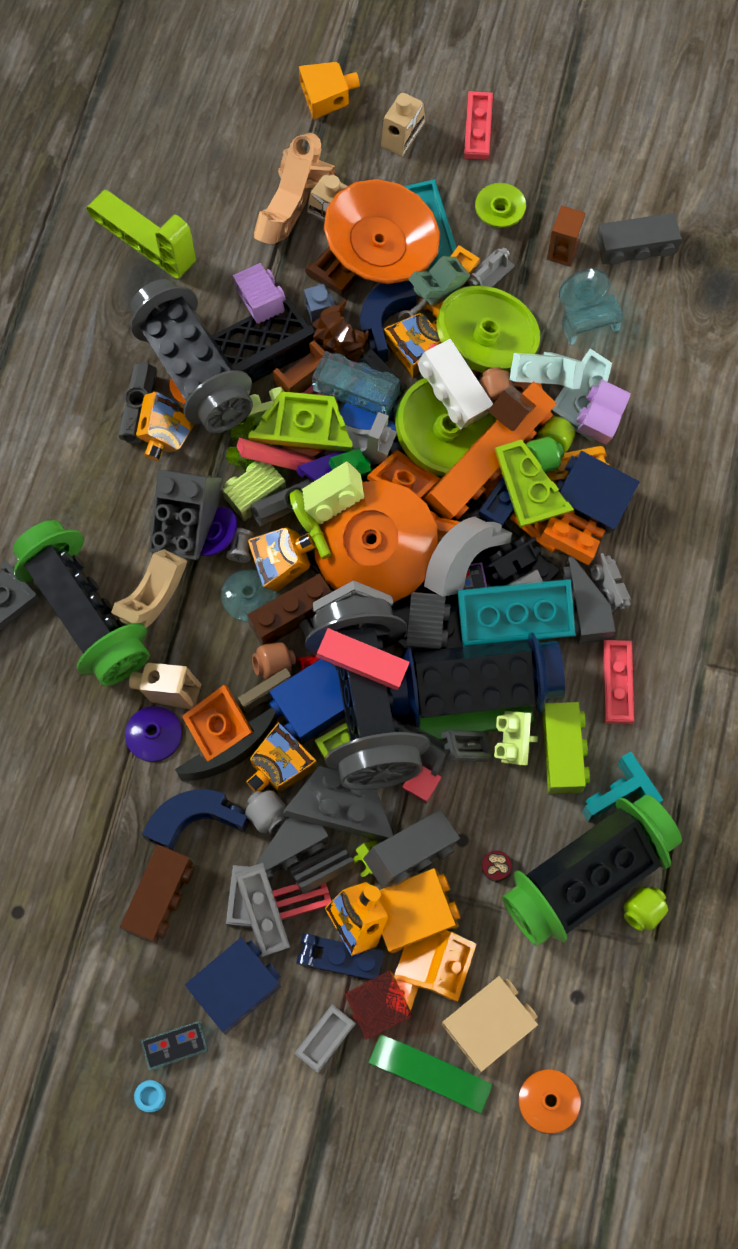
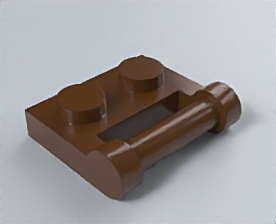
(336, 276)

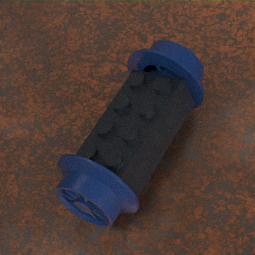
(479, 679)

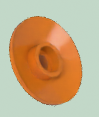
(533, 1104)

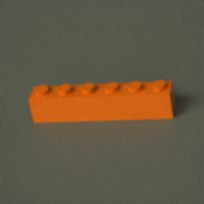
(480, 462)

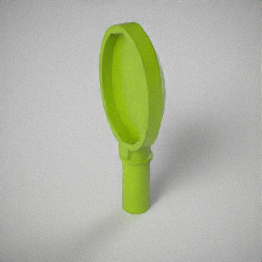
(309, 524)

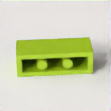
(565, 748)

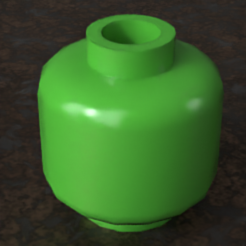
(547, 453)

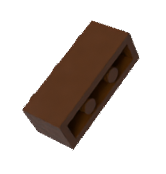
(287, 611)
(157, 895)

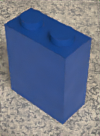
(309, 701)

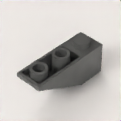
(591, 609)
(291, 843)

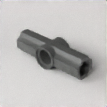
(141, 383)
(275, 505)

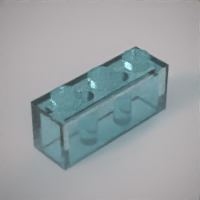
(356, 383)

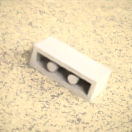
(454, 384)

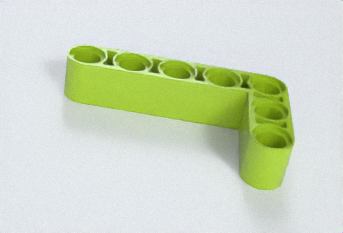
(167, 246)

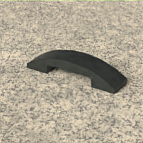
(197, 768)

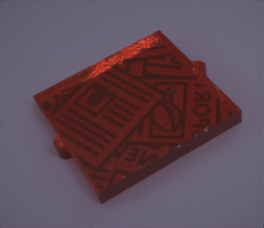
(378, 1004)

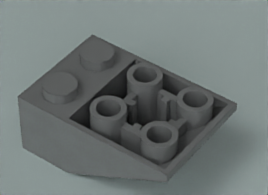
(183, 512)

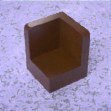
(511, 408)

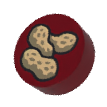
(496, 866)

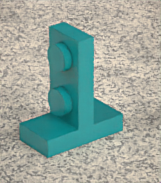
(637, 782)

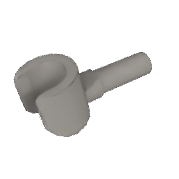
(406, 314)

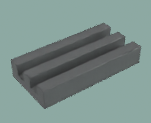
(454, 747)
(319, 864)

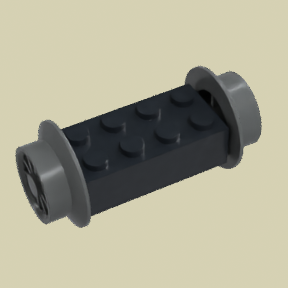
(212, 388)

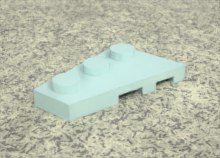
(573, 400)

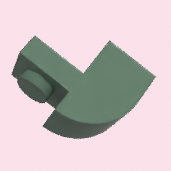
(440, 281)

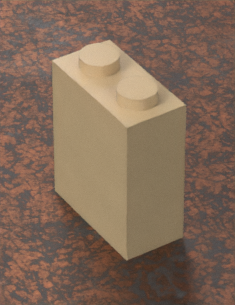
(490, 1023)

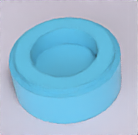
(150, 1096)

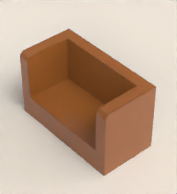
(565, 235)
(299, 376)

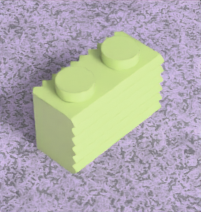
(254, 485)
(333, 492)

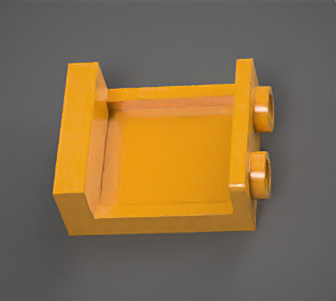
(417, 910)

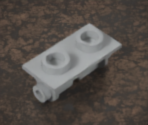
(491, 269)
(604, 574)

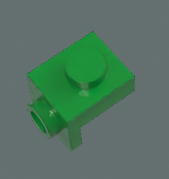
(356, 459)

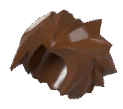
(339, 336)

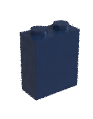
(596, 490)
(234, 984)

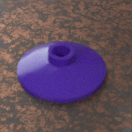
(220, 532)
(156, 746)

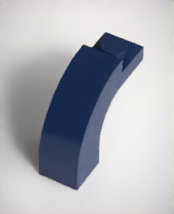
(379, 306)
(187, 807)

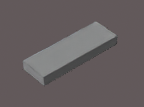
(262, 909)

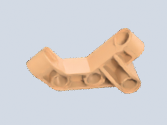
(298, 176)

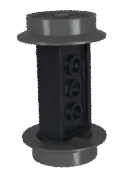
(376, 749)

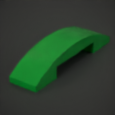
(430, 1073)

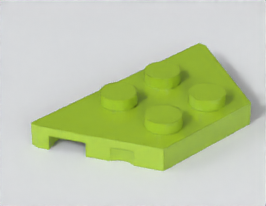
(303, 422)

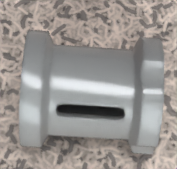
(240, 547)

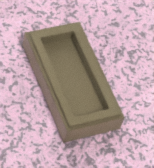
(260, 693)

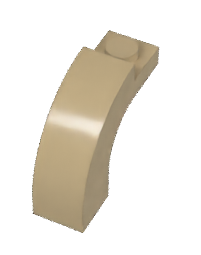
(153, 591)

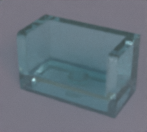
(591, 316)

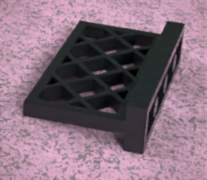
(267, 357)

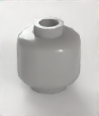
(266, 811)

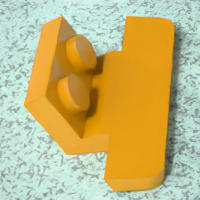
(435, 965)

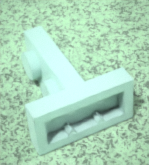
(547, 369)

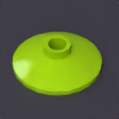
(502, 197)

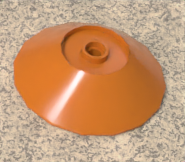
(383, 213)
(403, 543)

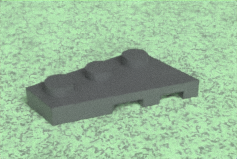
(14, 596)

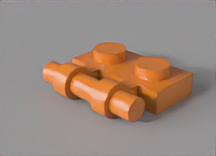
(571, 540)

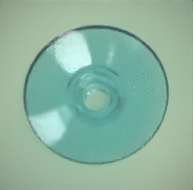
(584, 287)
(237, 603)

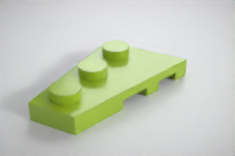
(529, 488)

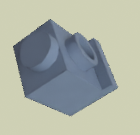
(317, 301)

